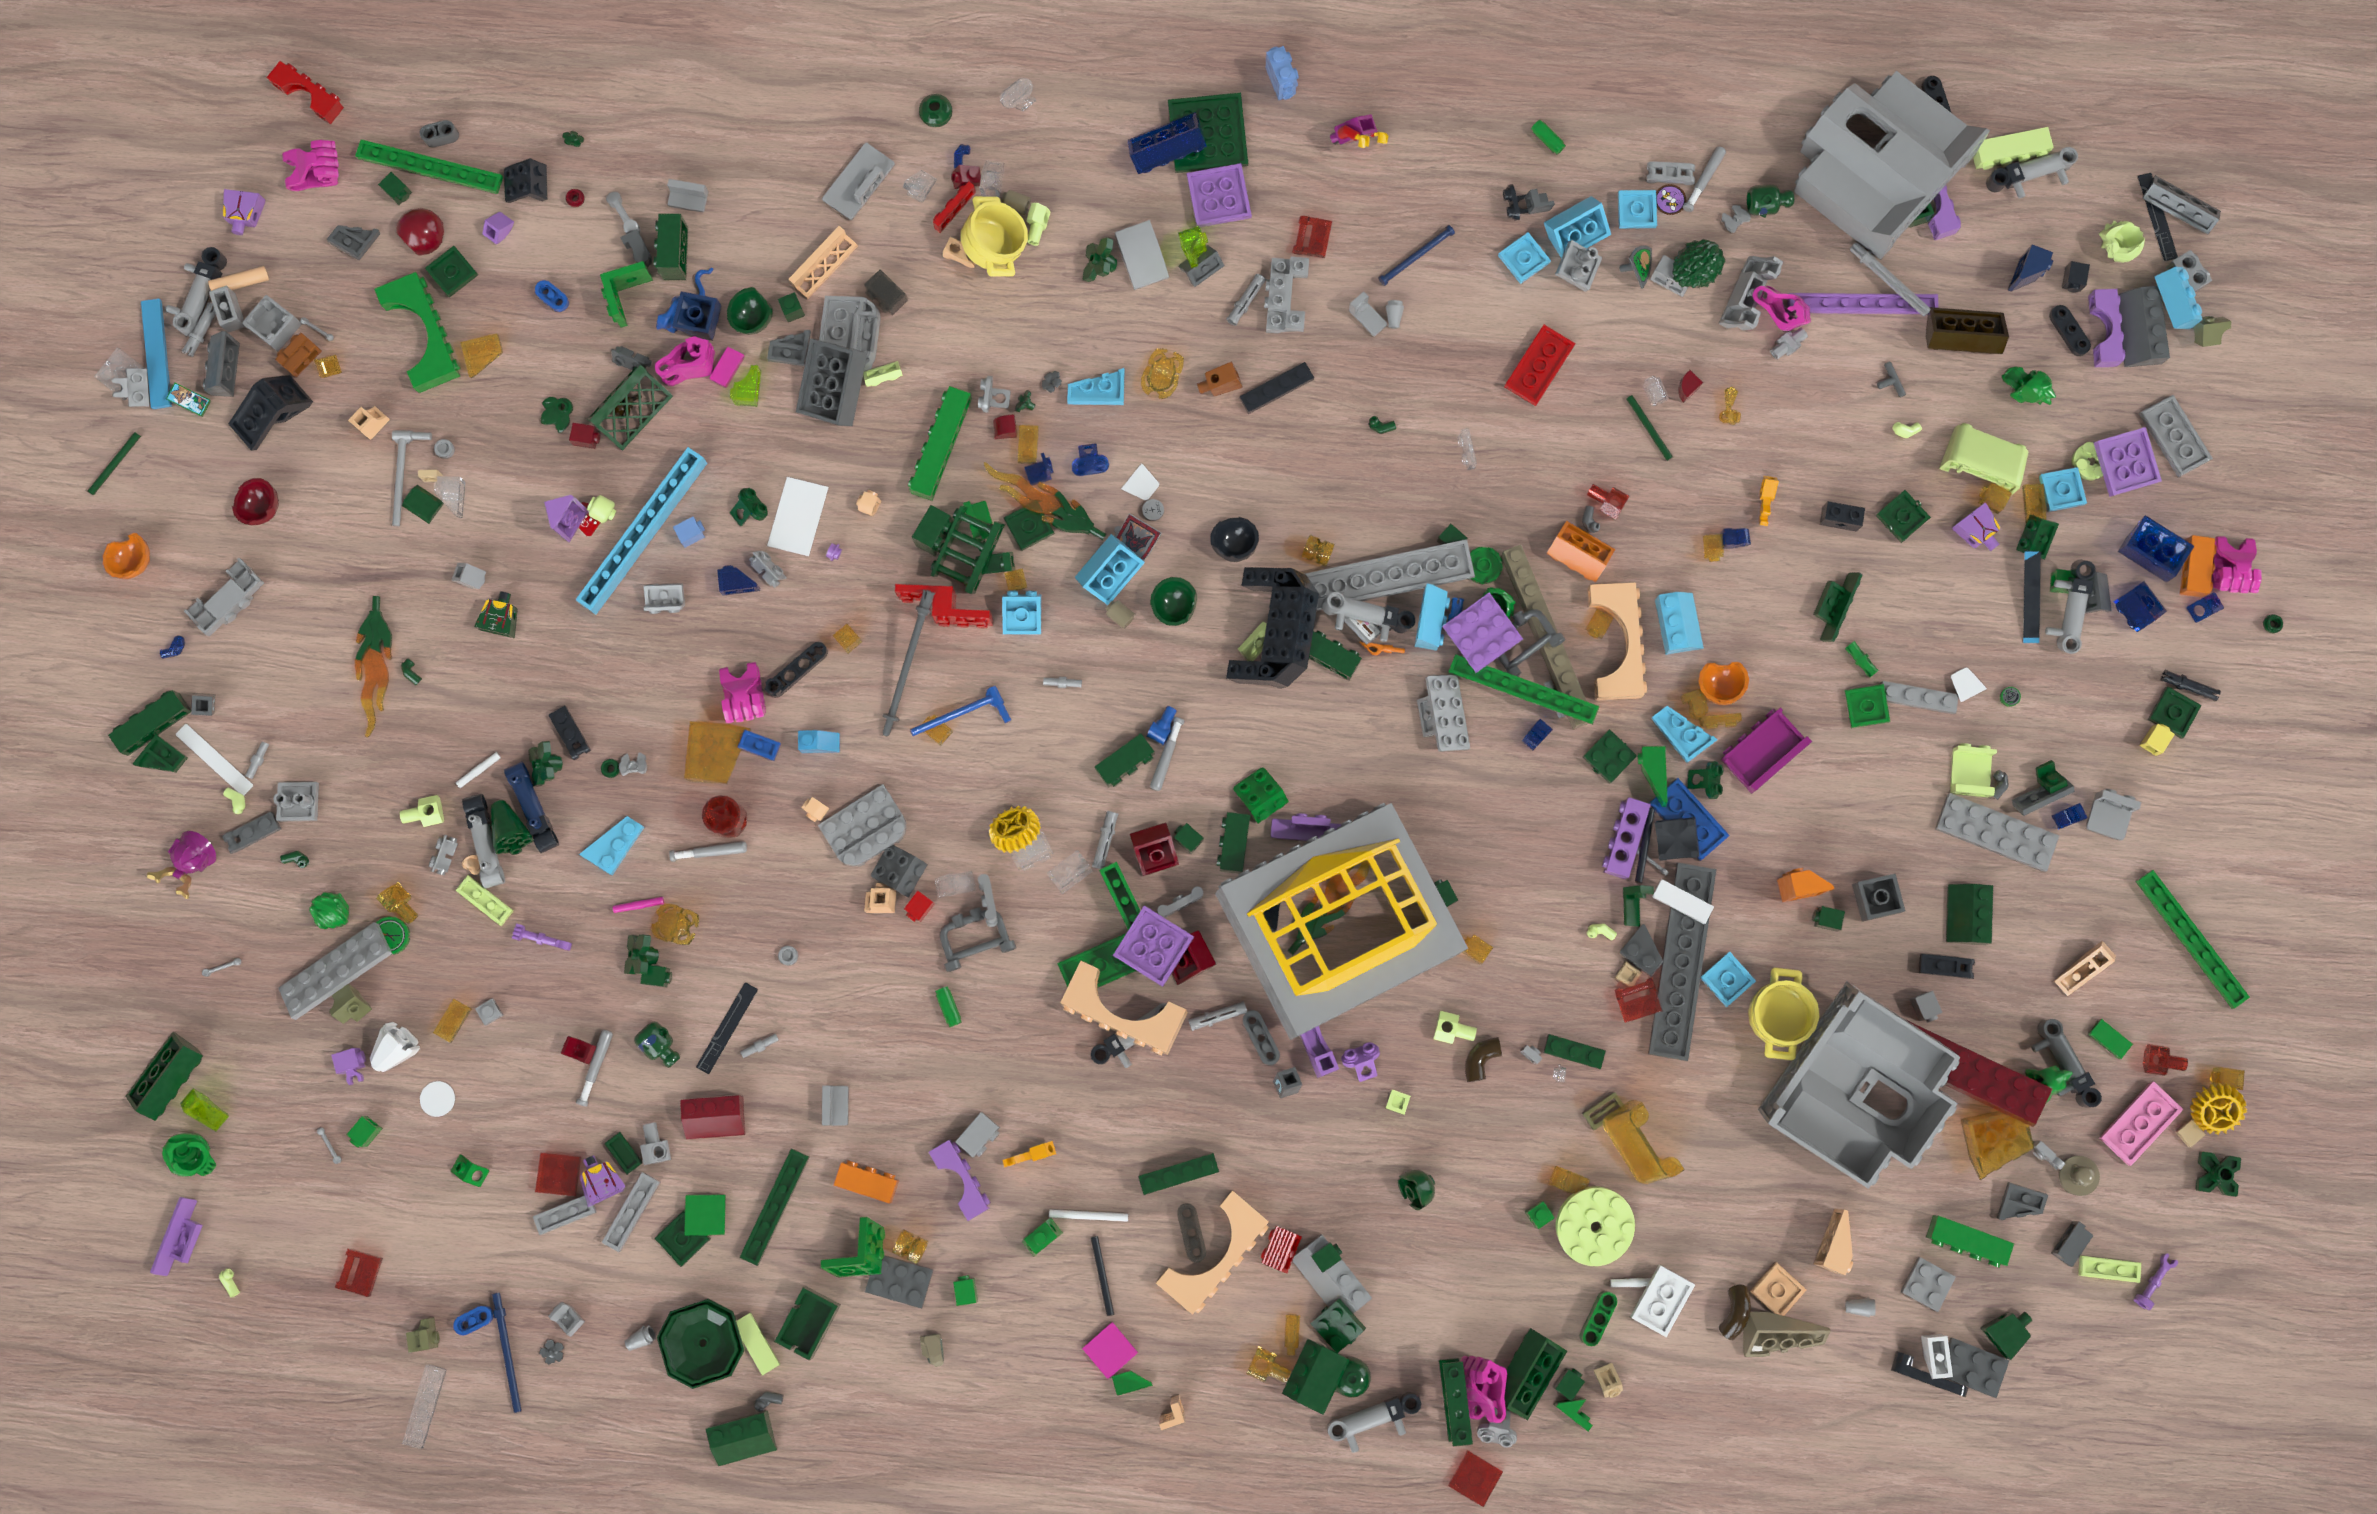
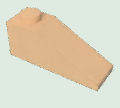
(2085, 968)

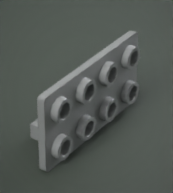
(858, 181)
(1443, 713)

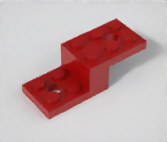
(944, 606)

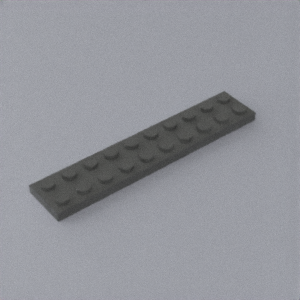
(1681, 968)

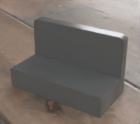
(1208, 264)
(2100, 597)
(2072, 1243)

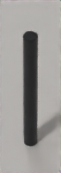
(1644, 846)
(1102, 1276)

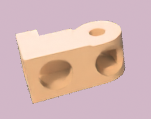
(955, 251)

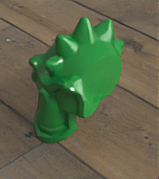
(2030, 387)
(2051, 1077)

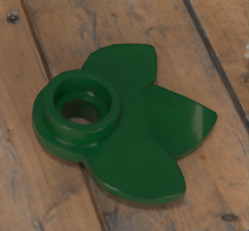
(554, 414)

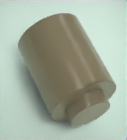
(1016, 201)
(1120, 613)

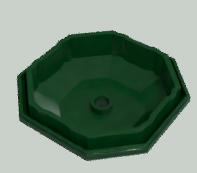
(681, 1348)

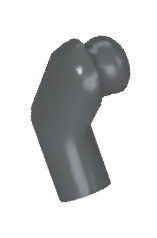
(1588, 521)
(2002, 783)
(766, 1399)

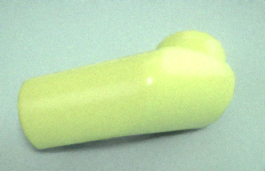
(1906, 431)
(237, 798)
(1595, 929)
(227, 1281)

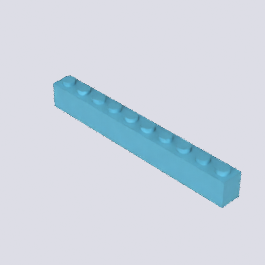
(641, 531)

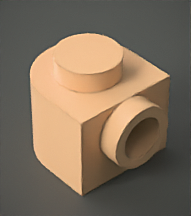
(868, 503)
(815, 809)

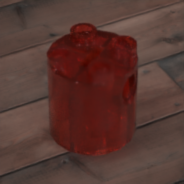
(724, 816)

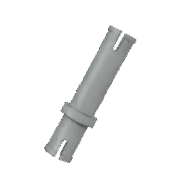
(1242, 305)
(199, 331)
(1107, 832)
(1195, 1023)

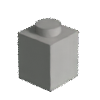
(469, 576)
(1926, 1006)

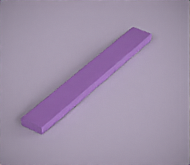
(1861, 303)

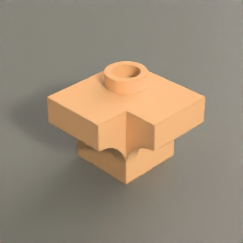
(369, 421)
(880, 899)

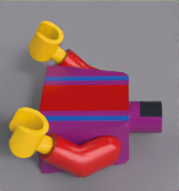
(1358, 129)

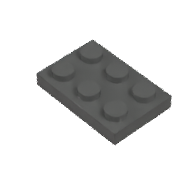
(901, 1282)
(1976, 1368)

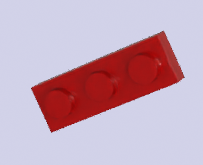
(953, 206)

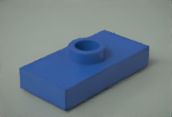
(759, 745)

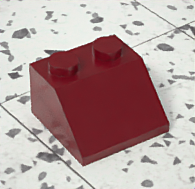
(1154, 849)
(1194, 960)

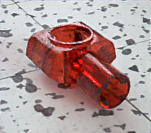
(1604, 498)
(2165, 1062)

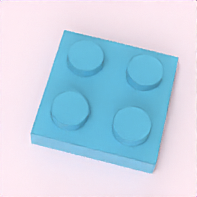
(1637, 209)
(1524, 258)
(2063, 489)
(1727, 979)

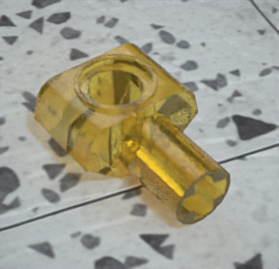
(396, 899)
(1272, 1369)

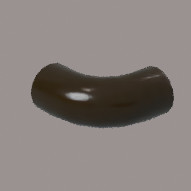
(1479, 1056)
(1739, 1312)

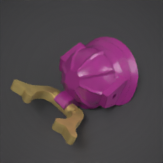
(188, 855)

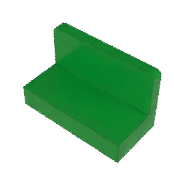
(981, 512)

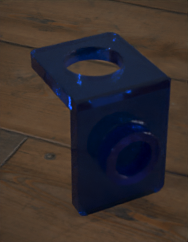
(2211, 605)

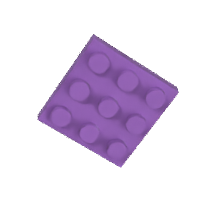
(1219, 195)
(2127, 461)
(1482, 632)
(1153, 946)

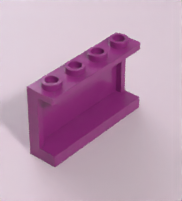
(1764, 750)

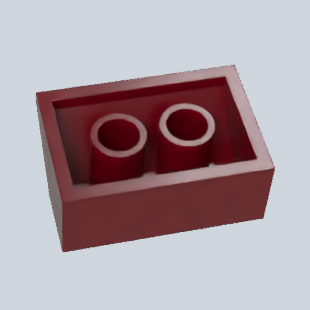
(713, 1117)

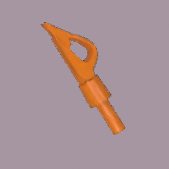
(1385, 648)

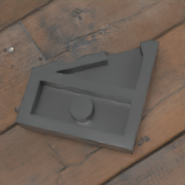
(353, 240)
(790, 349)
(1642, 952)
(2021, 1201)

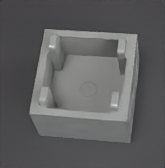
(272, 323)

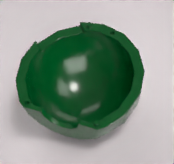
(749, 311)
(1173, 601)

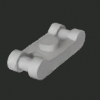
(1671, 172)
(987, 900)
(1180, 902)

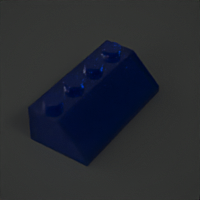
(1166, 143)

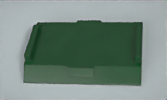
(422, 503)

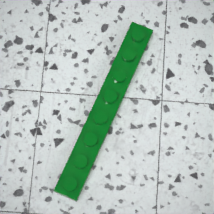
(429, 166)
(1526, 690)
(2192, 939)

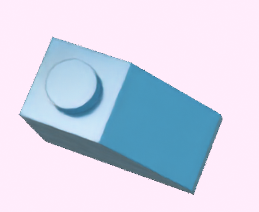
(818, 741)

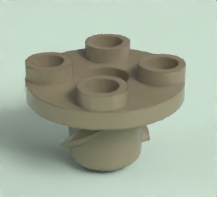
(2079, 1176)

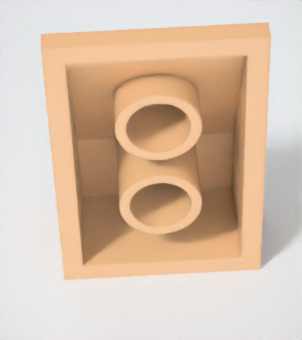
(1836, 1247)

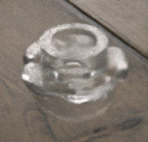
(1559, 1073)

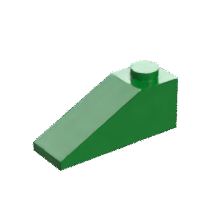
(1654, 769)

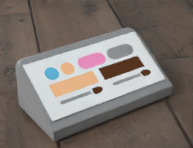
(1366, 631)

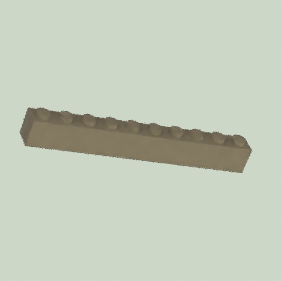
(1531, 598)

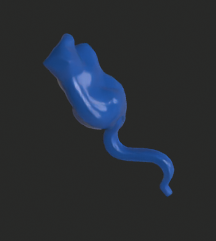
(666, 320)

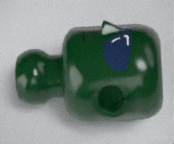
(1767, 199)
(656, 1043)

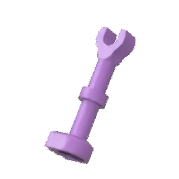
(520, 932)
(2154, 1282)

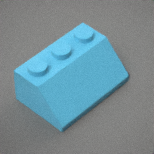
(1582, 223)
(2179, 298)
(1109, 569)
(1432, 618)
(1678, 622)

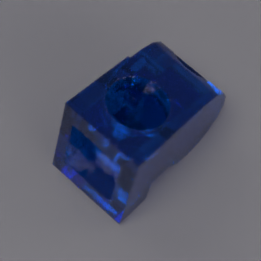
(1736, 538)
(1537, 734)
(2069, 816)

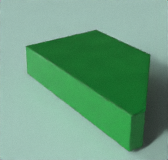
(1129, 1382)

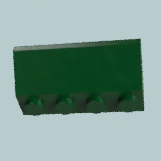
(164, 1076)
(1531, 1372)

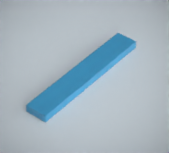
(156, 353)

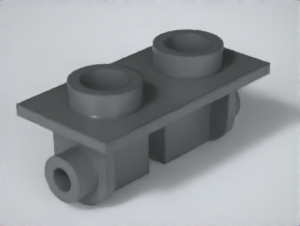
(623, 357)

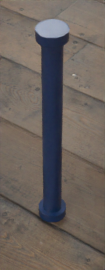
(1449, 231)

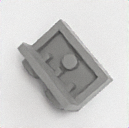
(664, 597)

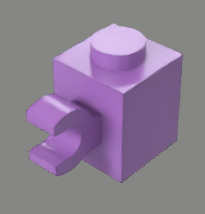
(348, 1062)

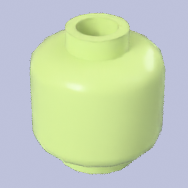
(601, 509)

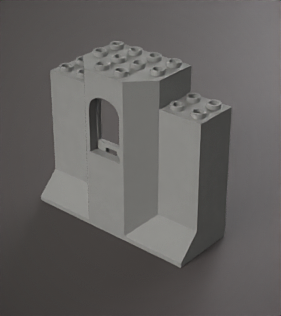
(1877, 189)
(1821, 1095)

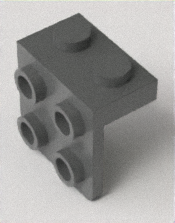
(899, 870)

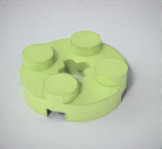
(2080, 460)

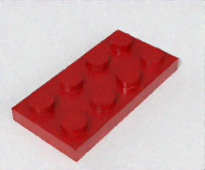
(1539, 365)

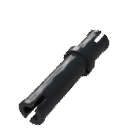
(2183, 682)

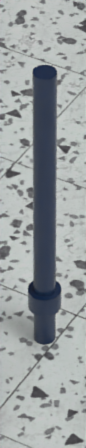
(499, 1314)

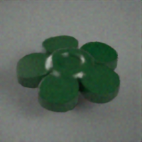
(573, 138)

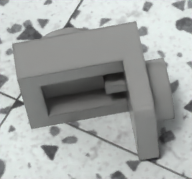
(566, 1318)

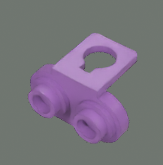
(1362, 1057)

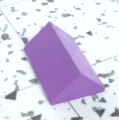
(565, 515)

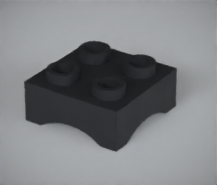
(1677, 838)

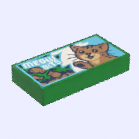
(188, 399)

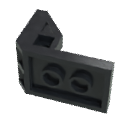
(266, 404)

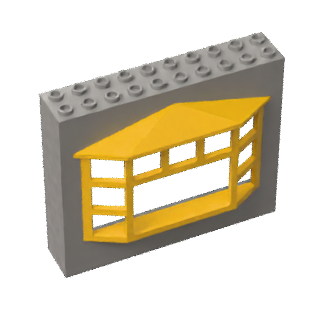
(1307, 866)

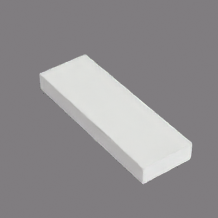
(1683, 901)

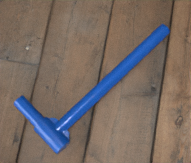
(992, 697)

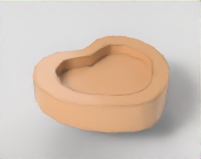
(472, 864)

